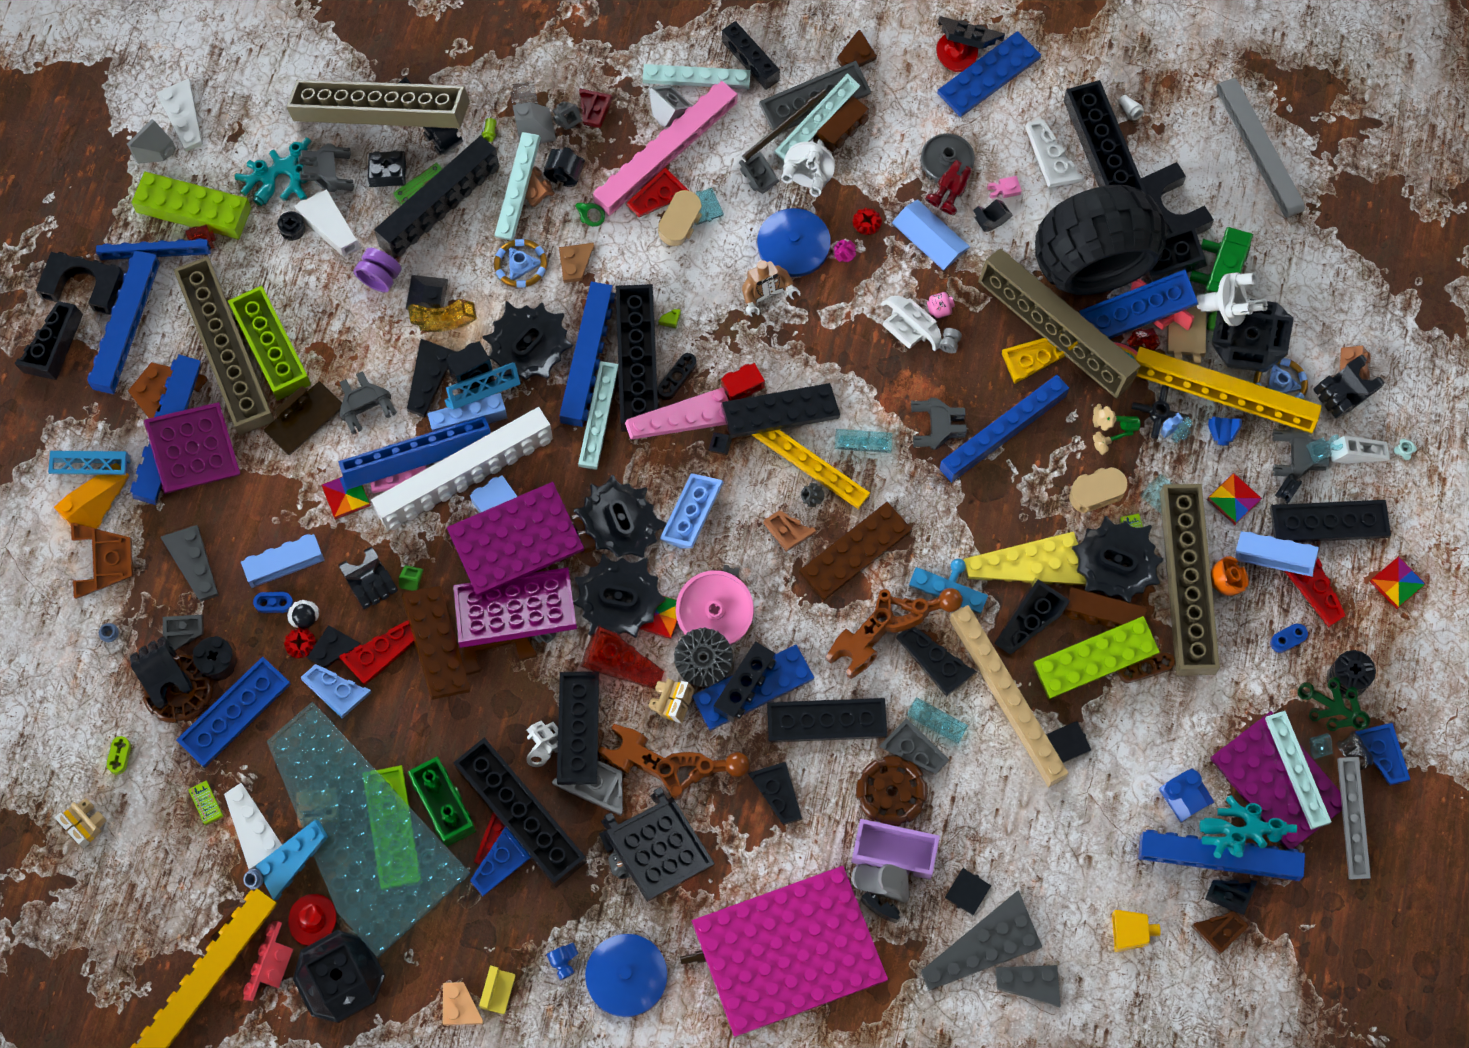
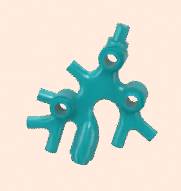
(267, 175)
(1237, 836)

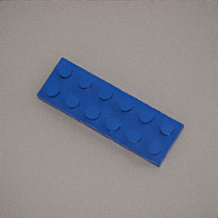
(988, 74)
(1142, 305)
(788, 674)
(233, 712)

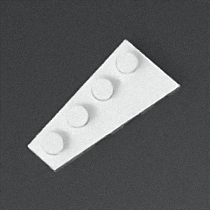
(181, 111)
(1051, 156)
(251, 827)

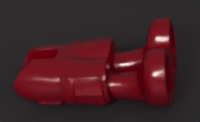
(954, 183)

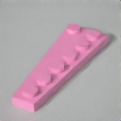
(686, 415)

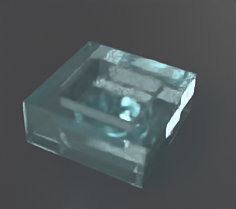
(1321, 745)

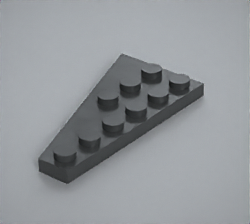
(994, 940)

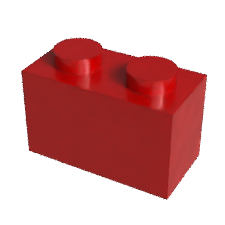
(743, 382)

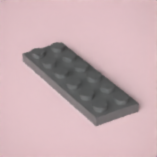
(784, 104)

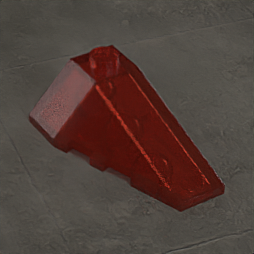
(618, 659)

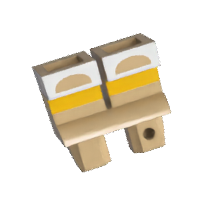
(672, 700)
(79, 824)

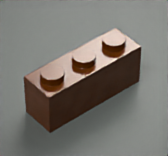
(843, 124)

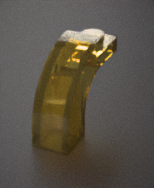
(443, 319)

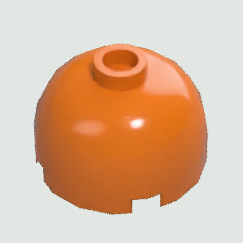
(1229, 577)

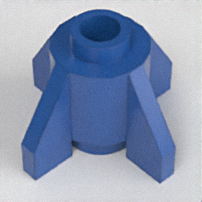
(1224, 429)

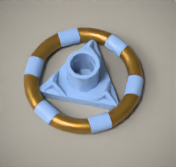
(520, 263)
(1282, 381)

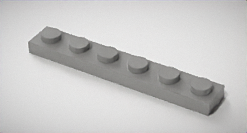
(1353, 818)

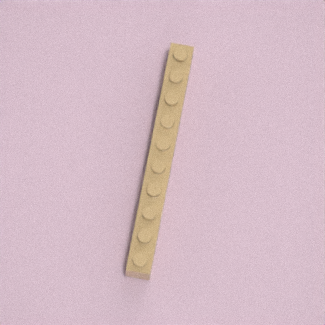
(1008, 696)

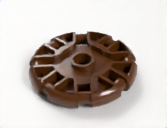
(183, 700)
(892, 779)

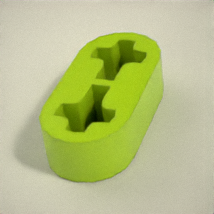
(114, 754)

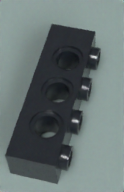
(750, 55)
(757, 655)

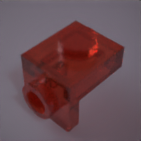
(203, 233)
(1145, 337)

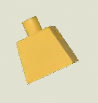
(1132, 930)

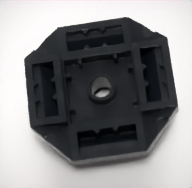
(1258, 353)
(347, 996)

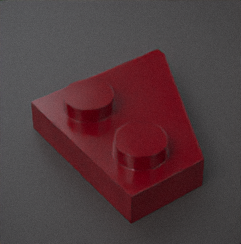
(594, 107)

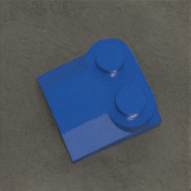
(1186, 794)

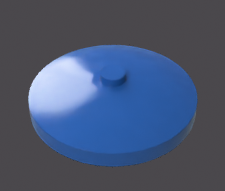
(794, 241)
(626, 975)

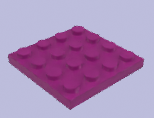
(191, 447)

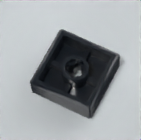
(386, 169)

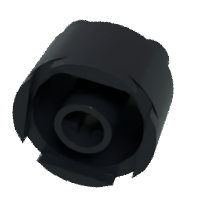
(443, 138)
(563, 167)
(209, 649)

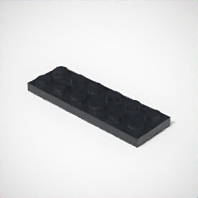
(780, 410)
(1331, 521)
(826, 720)
(578, 728)

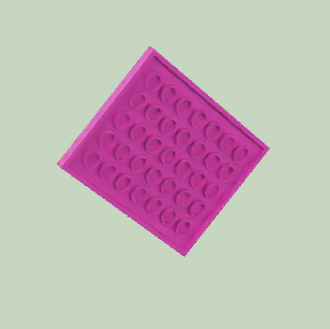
(789, 951)

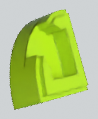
(670, 319)

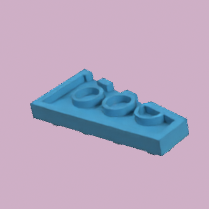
(288, 859)

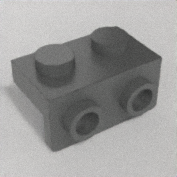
(759, 173)

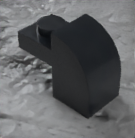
(992, 216)

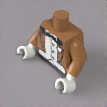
(765, 282)

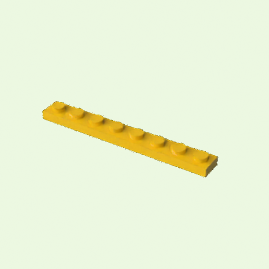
(814, 467)

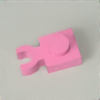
(1007, 187)

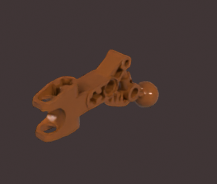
(859, 645)
(633, 753)

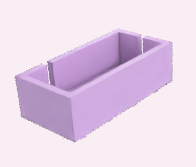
(894, 845)

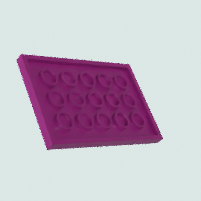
(515, 539)
(519, 609)
(1260, 777)

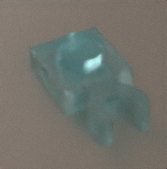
(1182, 430)
(1321, 449)

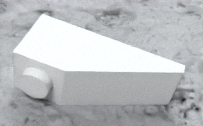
(1360, 450)

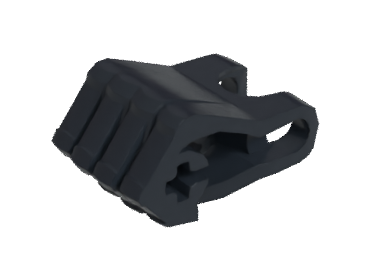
(1346, 388)
(369, 580)
(158, 670)

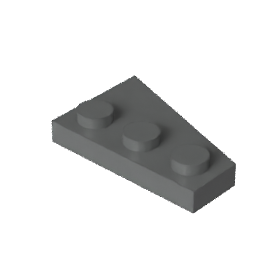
(914, 746)
(1031, 982)

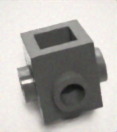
(570, 119)

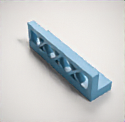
(484, 390)
(88, 458)

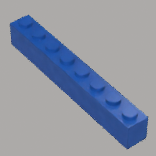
(123, 322)
(586, 354)
(176, 399)
(1004, 428)
(411, 453)
(1191, 852)

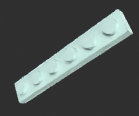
(695, 76)
(819, 115)
(517, 186)
(598, 415)
(1298, 770)

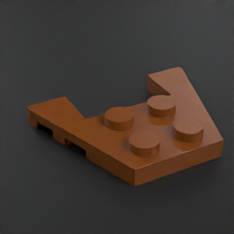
(151, 385)
(110, 559)

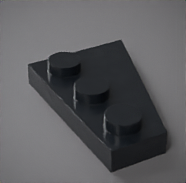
(778, 791)

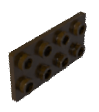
(302, 416)

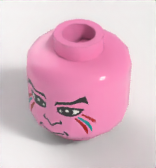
(940, 305)

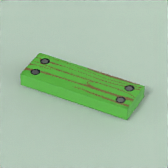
(415, 184)

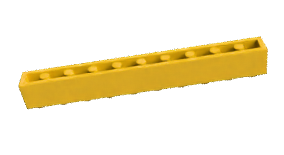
(1227, 390)
(207, 971)

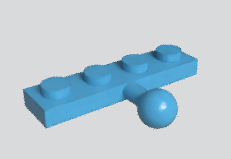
(934, 584)

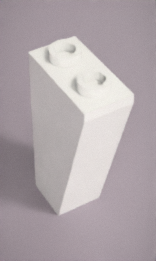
(326, 220)

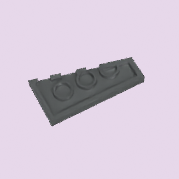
(191, 557)

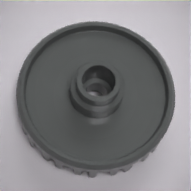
(942, 151)
(712, 669)

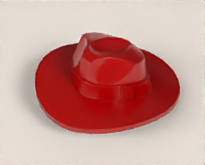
(955, 55)
(312, 918)

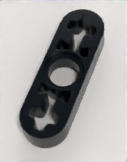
(676, 385)

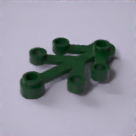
(1336, 707)

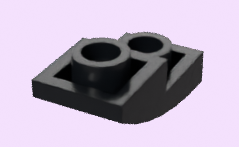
(886, 911)

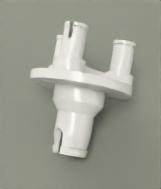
(809, 166)
(1232, 298)

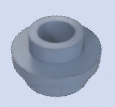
(108, 627)
(249, 879)

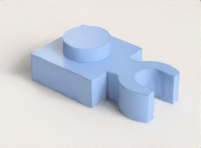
(1170, 425)

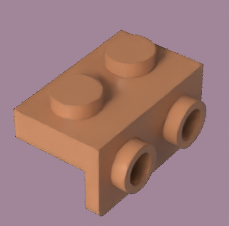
(538, 187)
(1353, 352)

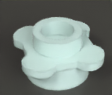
(1405, 444)

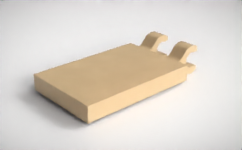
(1188, 342)

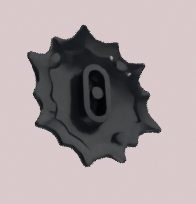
(514, 342)
(619, 518)
(1123, 547)
(622, 582)

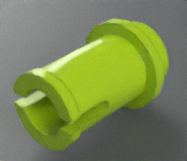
(489, 129)

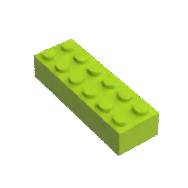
(191, 205)
(269, 342)
(1096, 657)

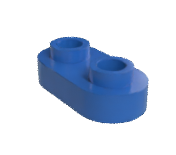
(273, 602)
(1290, 638)

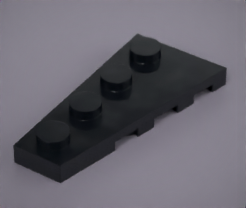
(941, 666)

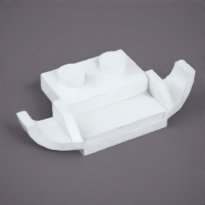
(911, 322)

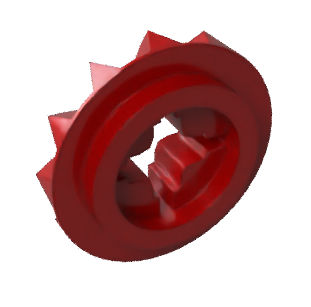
(867, 228)
(305, 649)

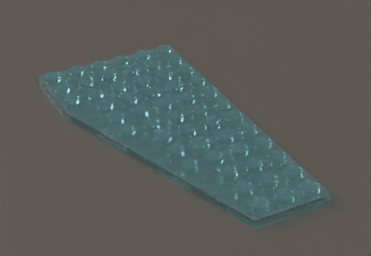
(378, 853)

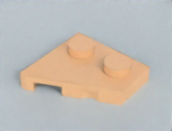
(459, 1006)

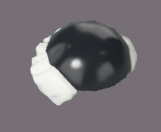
(303, 614)

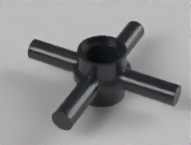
(1159, 405)

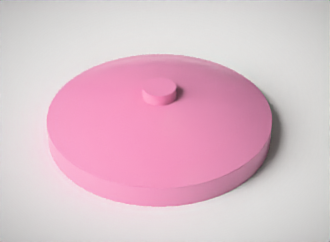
(715, 602)

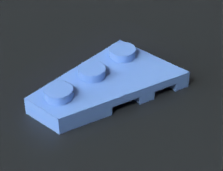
(335, 691)

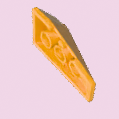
(92, 499)

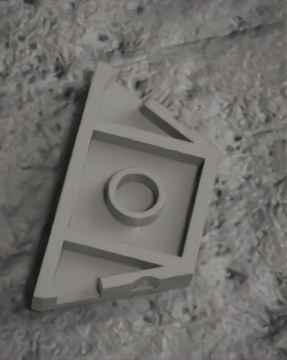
(605, 794)

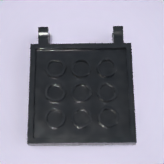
(658, 846)

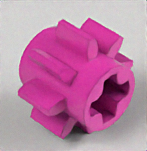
(844, 250)

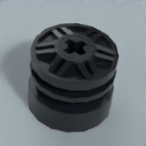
(1360, 664)

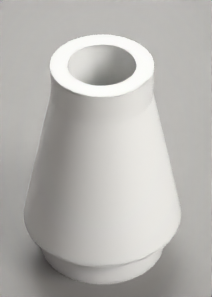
(1132, 108)

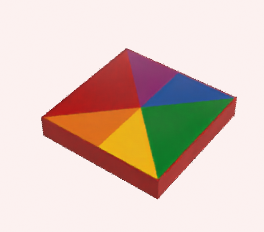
(1234, 499)
(344, 501)
(1397, 582)
(664, 619)

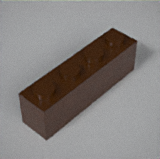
(1100, 609)

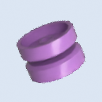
(377, 269)

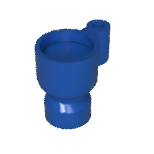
(559, 959)

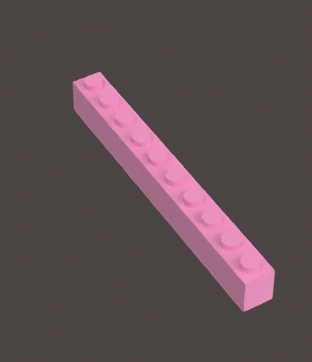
(665, 148)

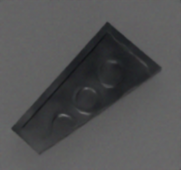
(427, 376)

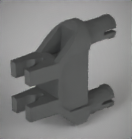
(323, 167)
(363, 399)
(940, 422)
(1300, 458)

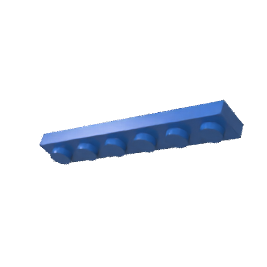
(160, 249)

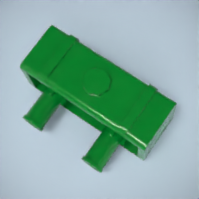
(1230, 257)
(442, 801)

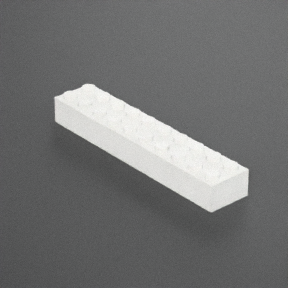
(462, 469)

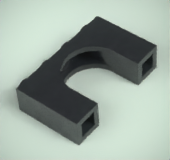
(1166, 180)
(63, 267)

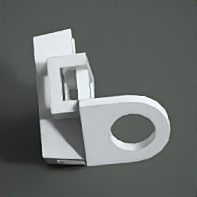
(545, 745)

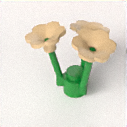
(1106, 419)

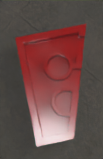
(656, 193)

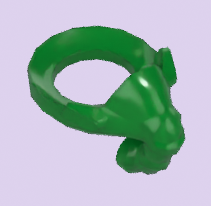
(583, 210)

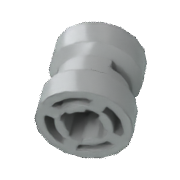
(950, 340)

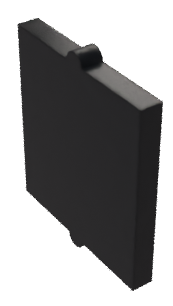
(1069, 741)
(967, 891)

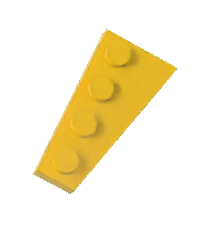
(1031, 357)

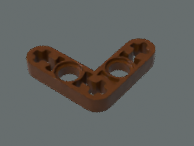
(1139, 674)

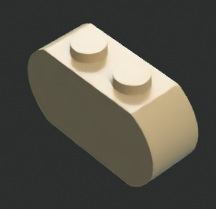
(679, 218)
(1098, 489)

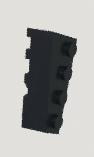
(52, 342)

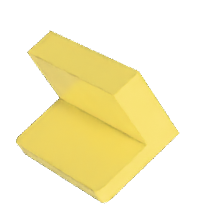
(497, 990)

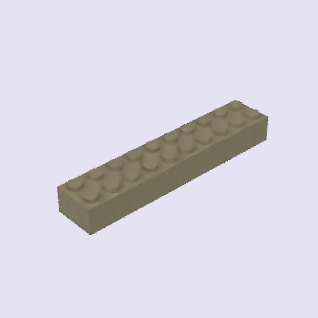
(378, 103)
(1051, 316)
(223, 345)
(1189, 580)

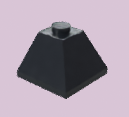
(427, 291)

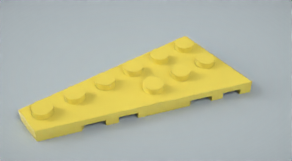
(1045, 559)

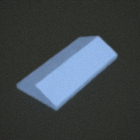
(930, 234)
(691, 511)

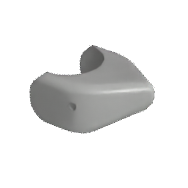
(885, 881)

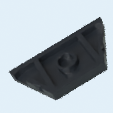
(969, 34)

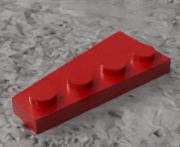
(1319, 594)
(373, 657)

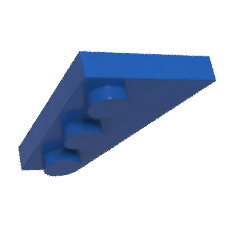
(1386, 752)
(499, 863)

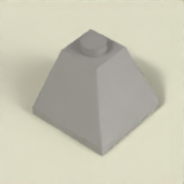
(667, 104)
(534, 120)
(151, 144)

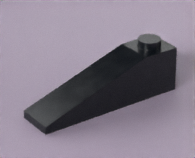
(1034, 612)

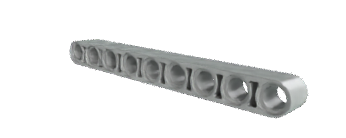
(1260, 147)

